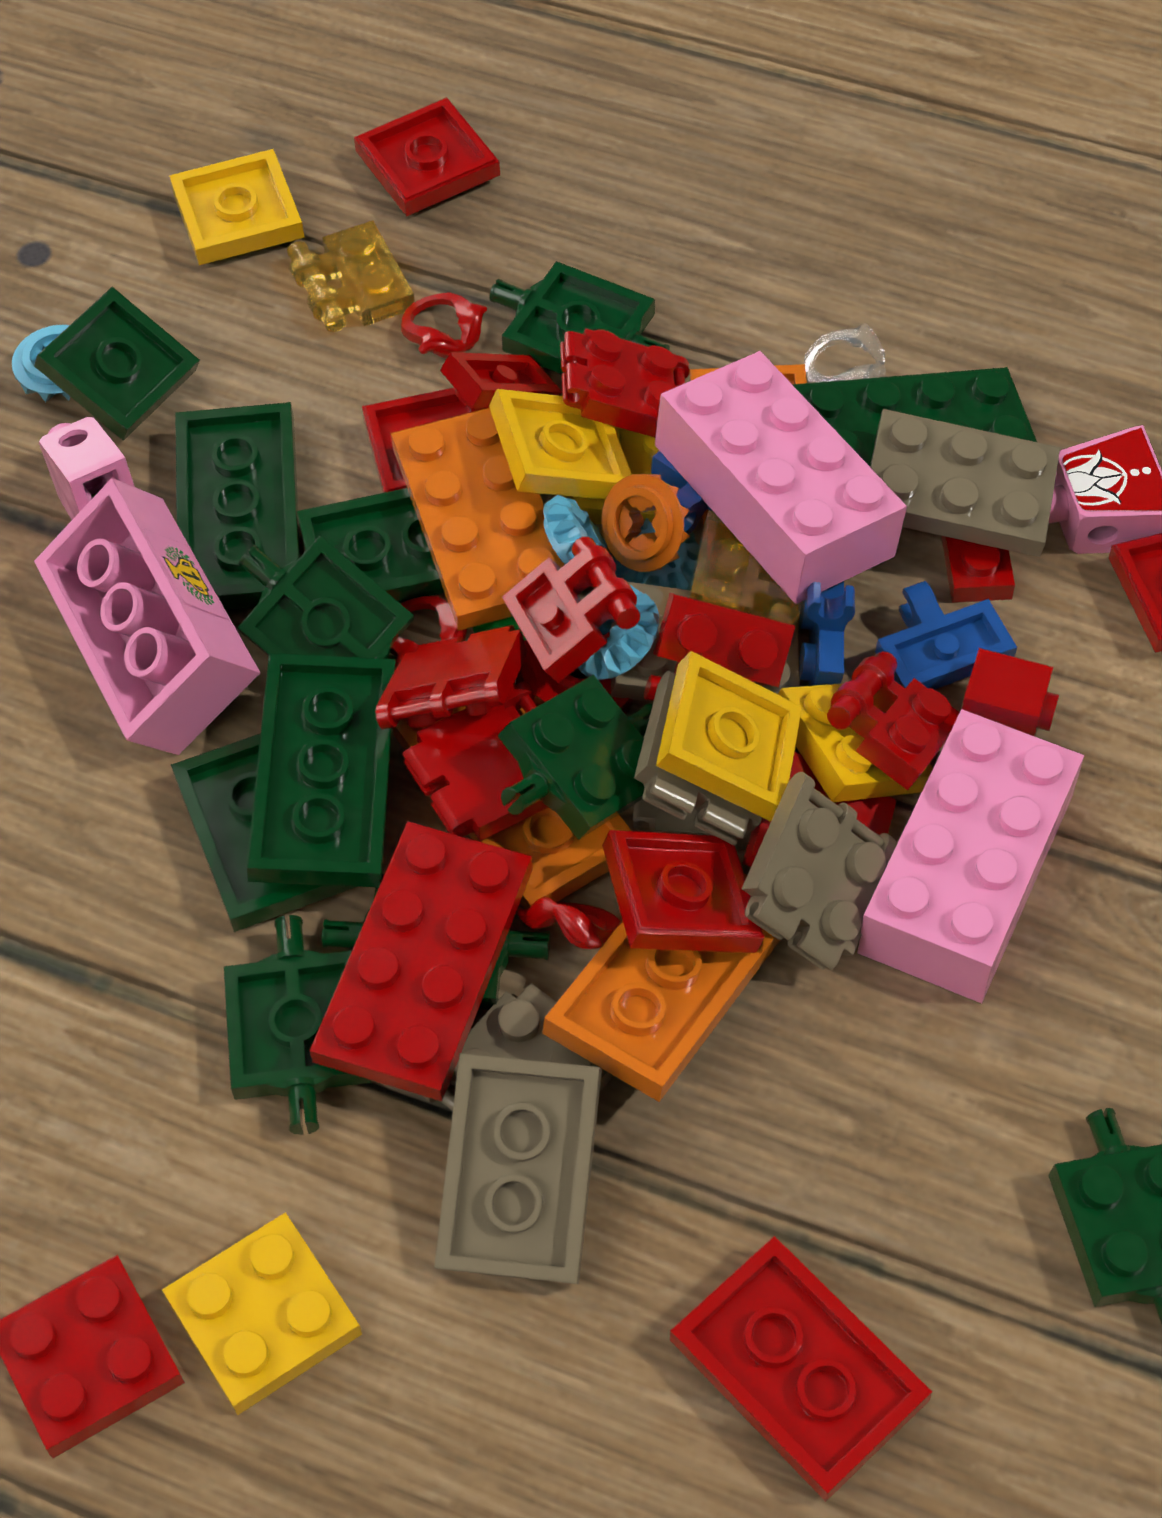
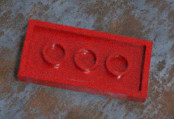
(422, 961)

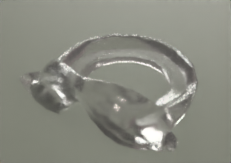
(857, 337)

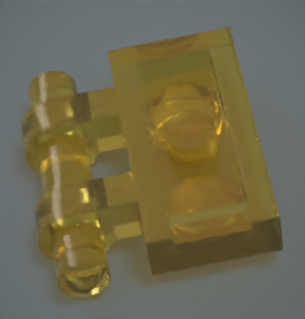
(364, 267)
(729, 576)

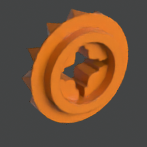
(623, 521)

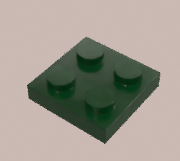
(117, 363)

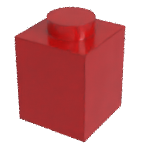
(1011, 692)

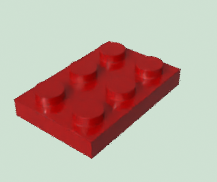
(800, 1367)

